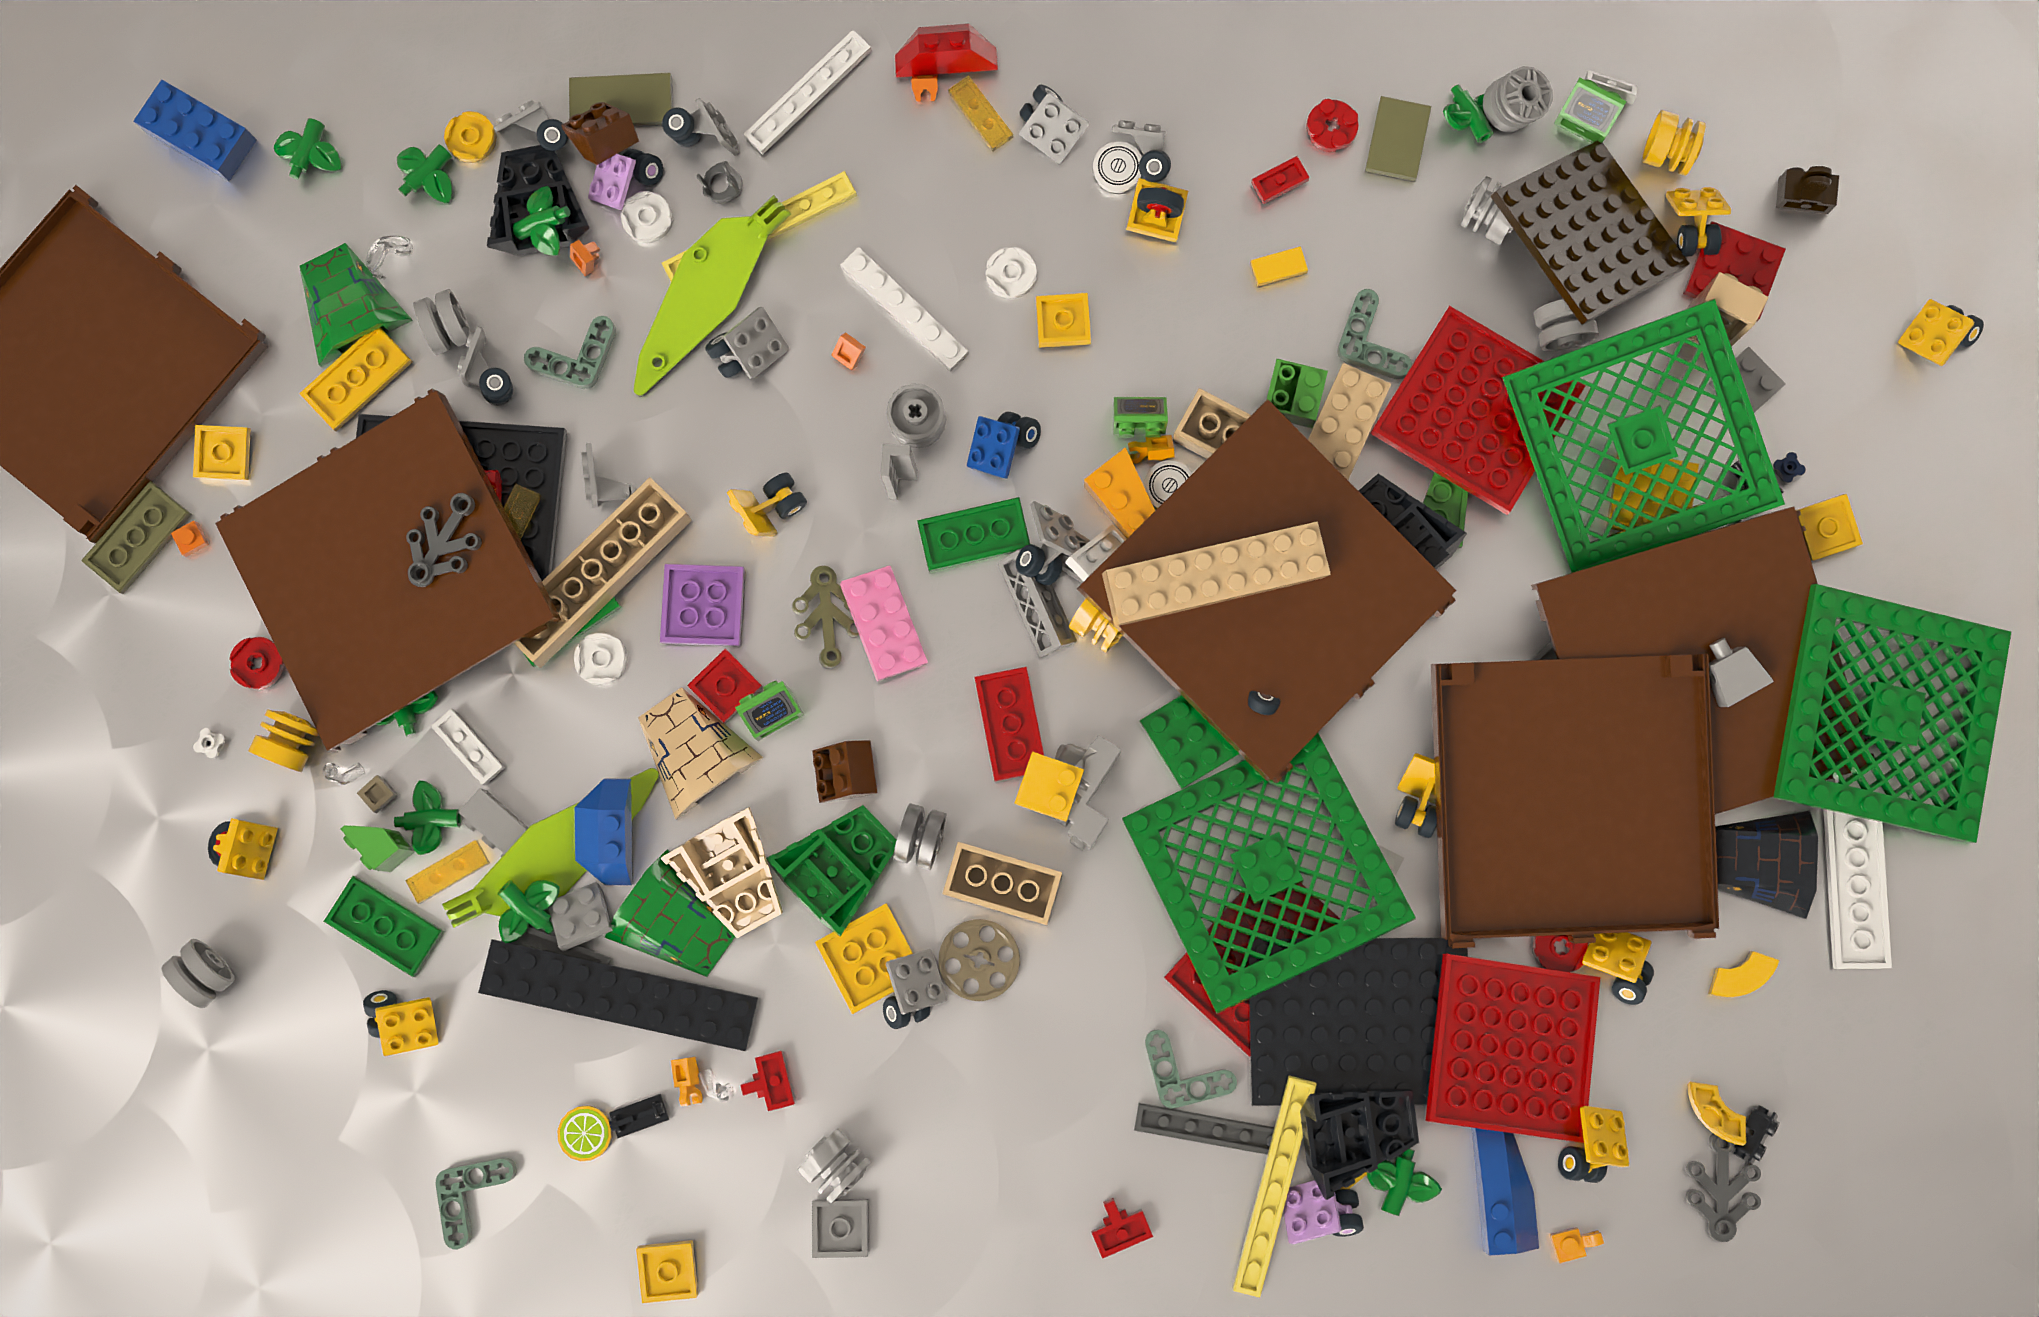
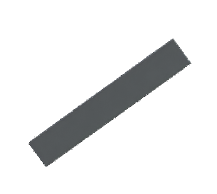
(1203, 1128)

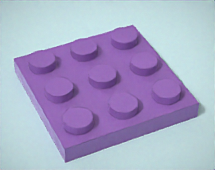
(702, 605)

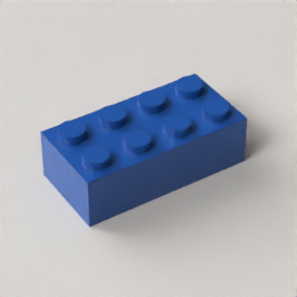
(195, 130)

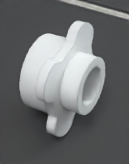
(216, 743)

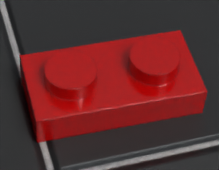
(1280, 180)

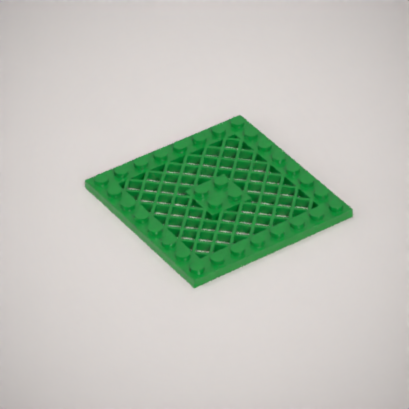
(1645, 438)
(1893, 714)
(1267, 871)

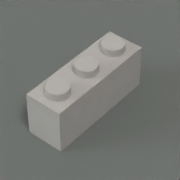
(493, 820)

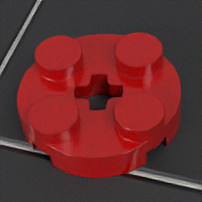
(1329, 111)
(242, 663)
(1548, 958)

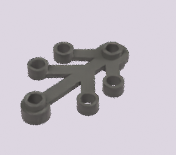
(439, 542)
(1722, 1192)

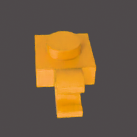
(1155, 448)
(686, 1077)
(1571, 1245)

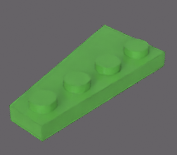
(1447, 500)

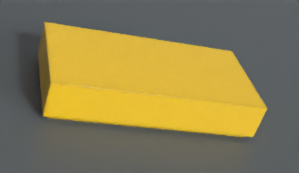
(1279, 266)

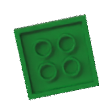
(1186, 741)

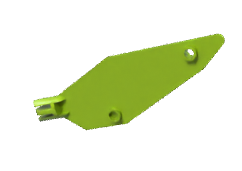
(705, 289)
(540, 853)

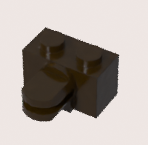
(1808, 190)

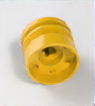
(1673, 142)
(1088, 619)
(284, 740)

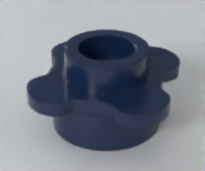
(1782, 470)

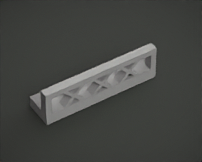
(895, 465)
(1043, 600)

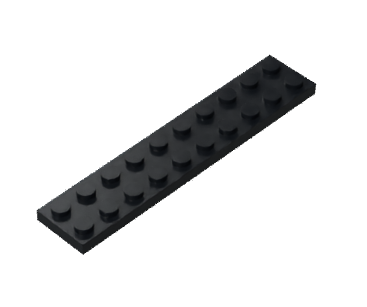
(618, 995)

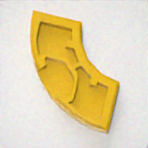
(1744, 978)
(1715, 1114)

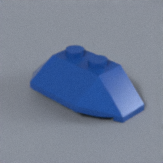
(605, 832)

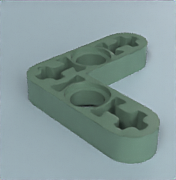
(1364, 347)
(582, 363)
(1173, 1080)
(458, 1194)

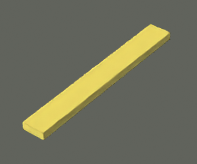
(802, 208)
(1273, 1189)

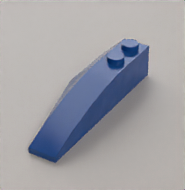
(1503, 1194)

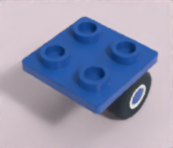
(996, 442)

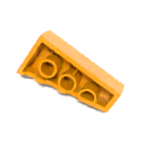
(1120, 493)

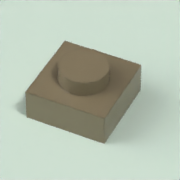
(376, 794)

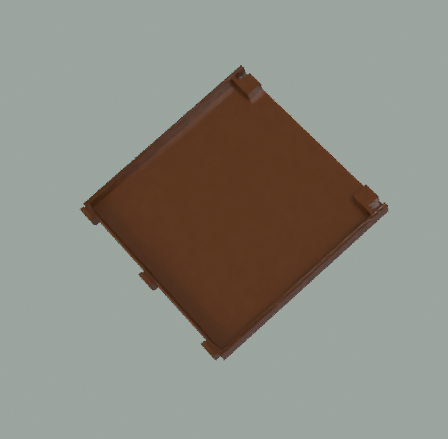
(105, 364)
(334, 563)
(1680, 598)
(1295, 643)
(1574, 797)

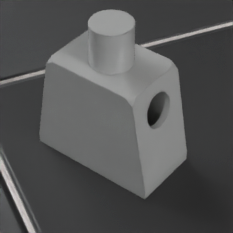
(1735, 673)

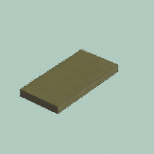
(641, 95)
(136, 537)

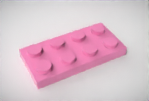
(883, 623)

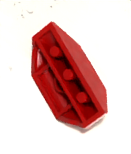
(945, 51)

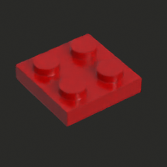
(724, 685)

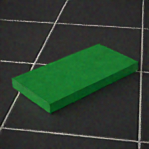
(973, 534)
(383, 926)

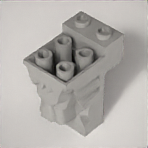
(1097, 763)

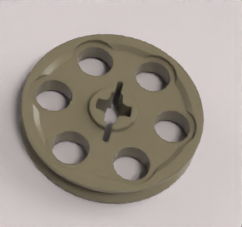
(968, 970)

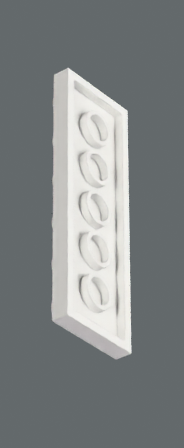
(1857, 892)

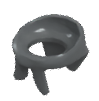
(733, 178)

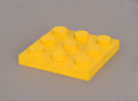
(1659, 490)
(861, 955)

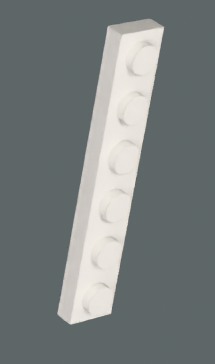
(807, 92)
(904, 309)

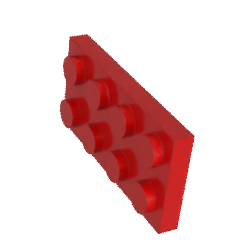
(1009, 721)

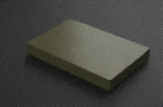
(1398, 138)

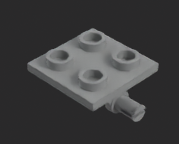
(601, 488)

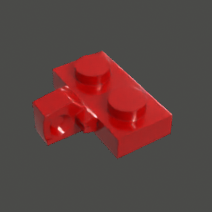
(771, 1082)
(1120, 1230)

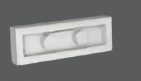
(1095, 552)
(467, 747)

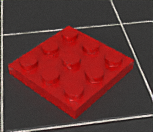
(1741, 255)

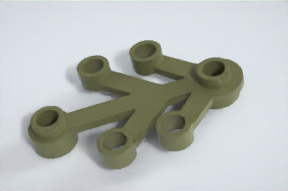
(826, 611)

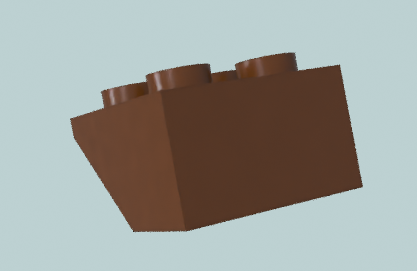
(601, 132)
(844, 771)

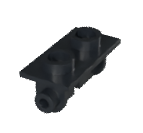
(638, 1116)
(1763, 1126)

